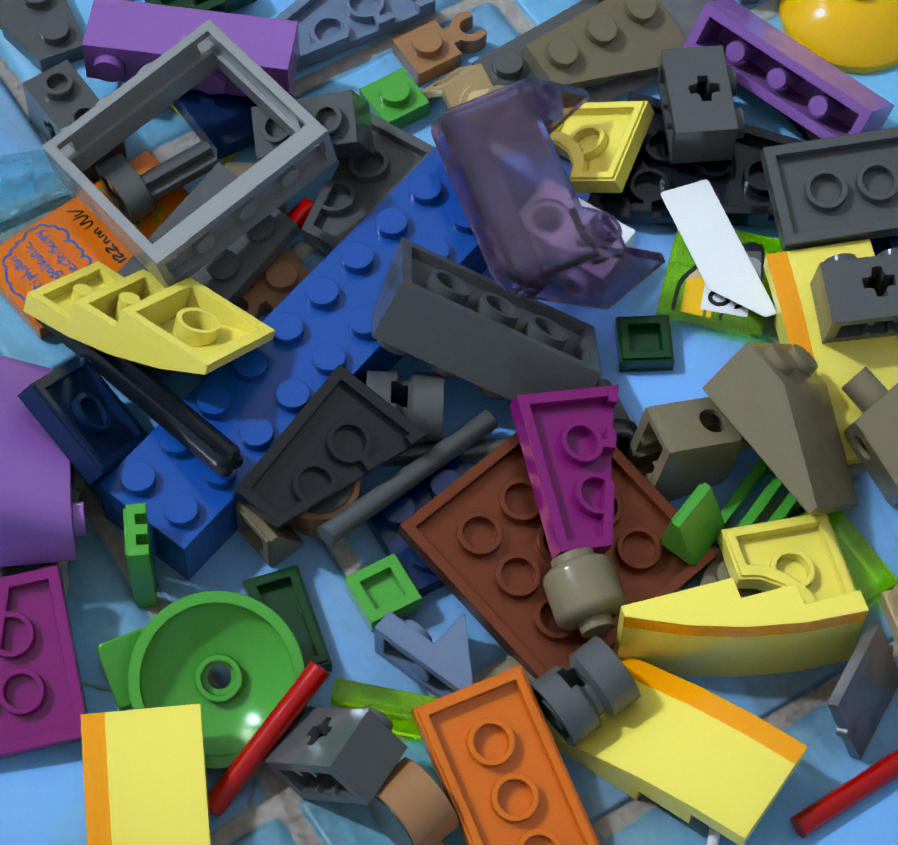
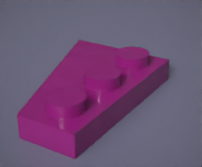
(569, 461)
(37, 665)

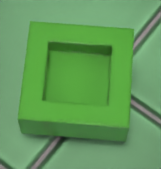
(396, 99)
(382, 589)

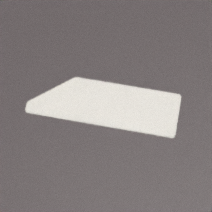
(716, 246)

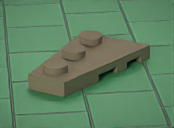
(605, 44)

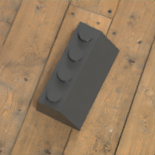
(478, 330)

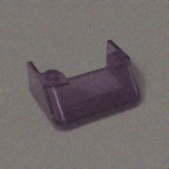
(524, 204)

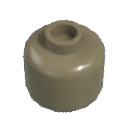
(584, 591)

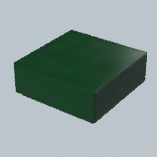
(644, 343)

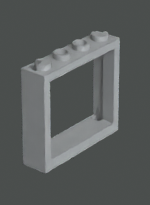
(236, 206)

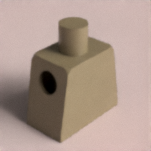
(875, 431)
(685, 446)

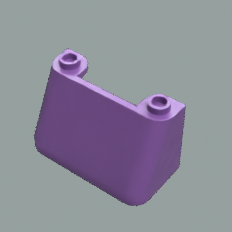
(35, 480)

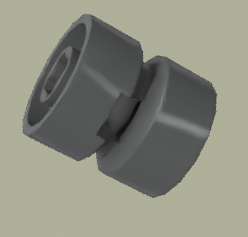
(417, 398)
(585, 690)

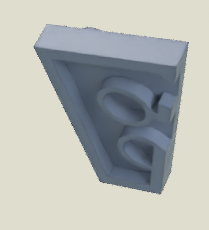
(339, 25)

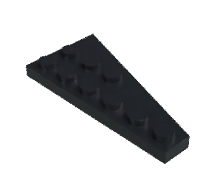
(736, 182)

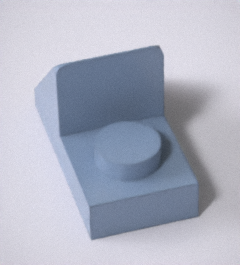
(436, 667)

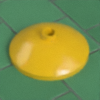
(846, 33)

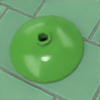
(207, 631)

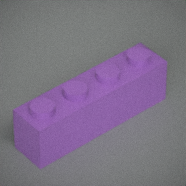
(130, 34)
(788, 73)

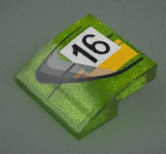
(690, 301)

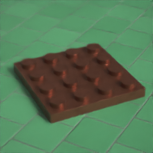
(494, 553)

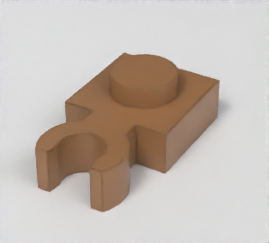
(436, 51)
(273, 285)

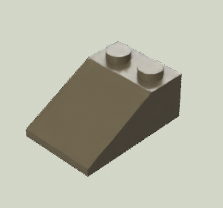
(788, 421)

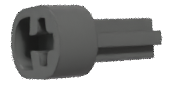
(136, 194)

